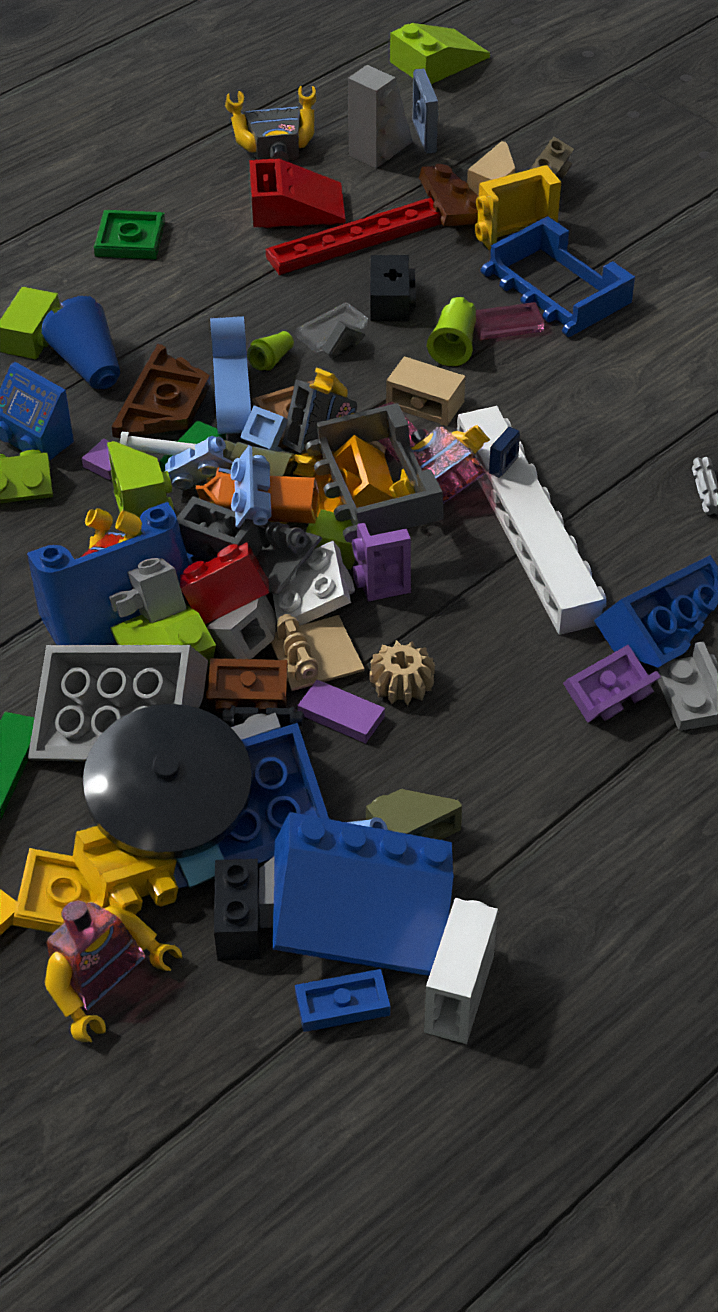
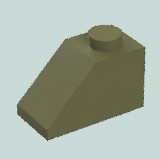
(417, 813)

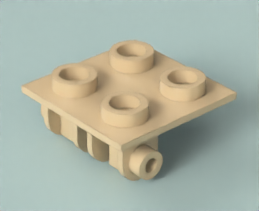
(315, 650)

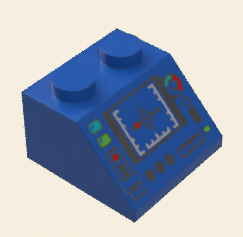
(34, 412)

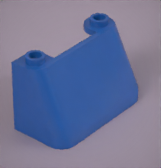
(76, 592)

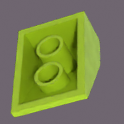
(435, 49)

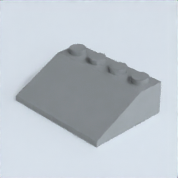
(96, 685)

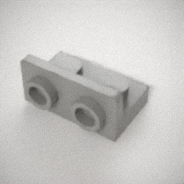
(691, 688)

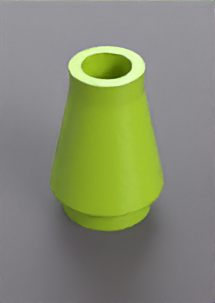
(267, 351)

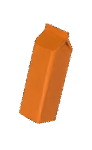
(291, 497)

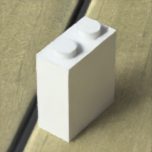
(460, 970)

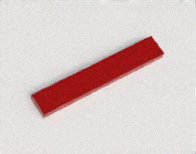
(353, 236)

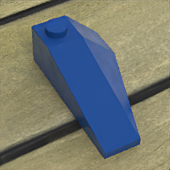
(664, 615)

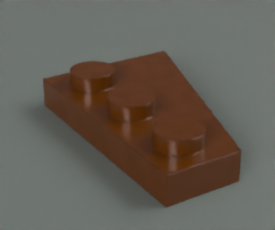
(450, 194)

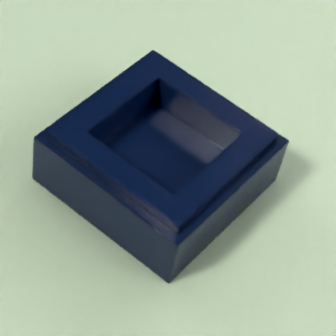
(504, 452)

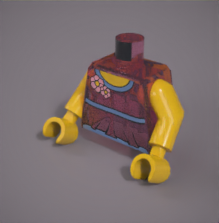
(448, 457)
(93, 955)

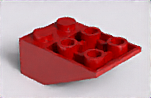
(293, 195)

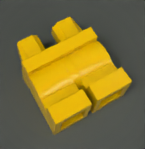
(121, 876)

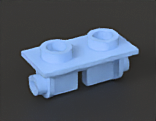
(198, 464)
(249, 476)

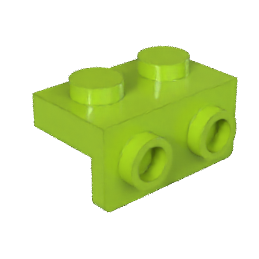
(25, 477)

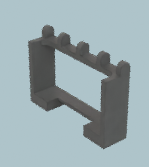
(388, 515)

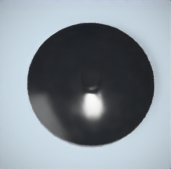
(167, 781)

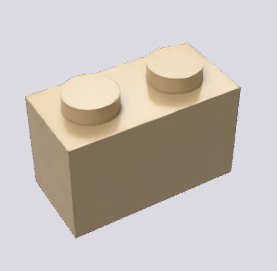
(426, 390)

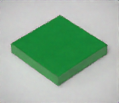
(129, 234)

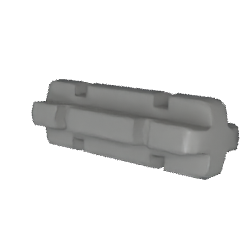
(706, 484)

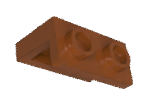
(247, 683)

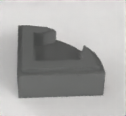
(342, 337)

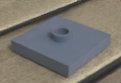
(425, 110)

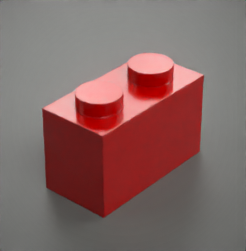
(224, 582)

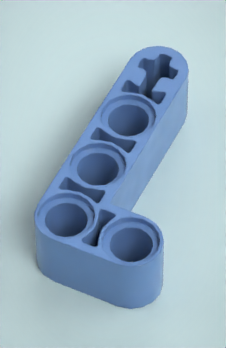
(230, 374)

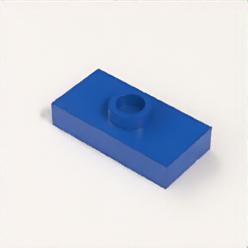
(342, 1000)

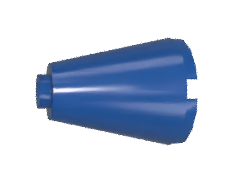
(83, 340)

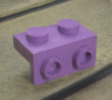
(609, 683)

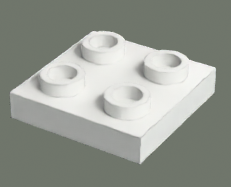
(316, 587)

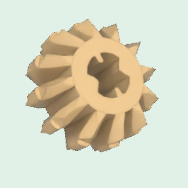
(402, 672)

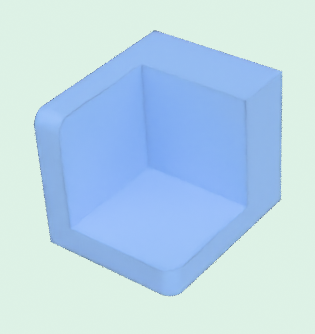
(264, 429)

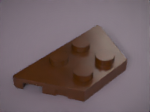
(162, 397)

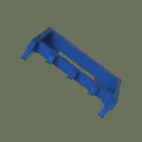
(614, 285)

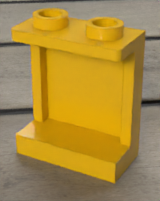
(516, 202)

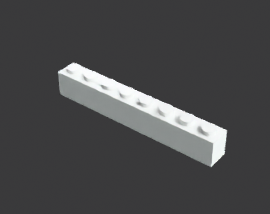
(537, 532)

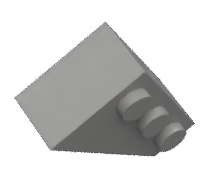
(375, 117)

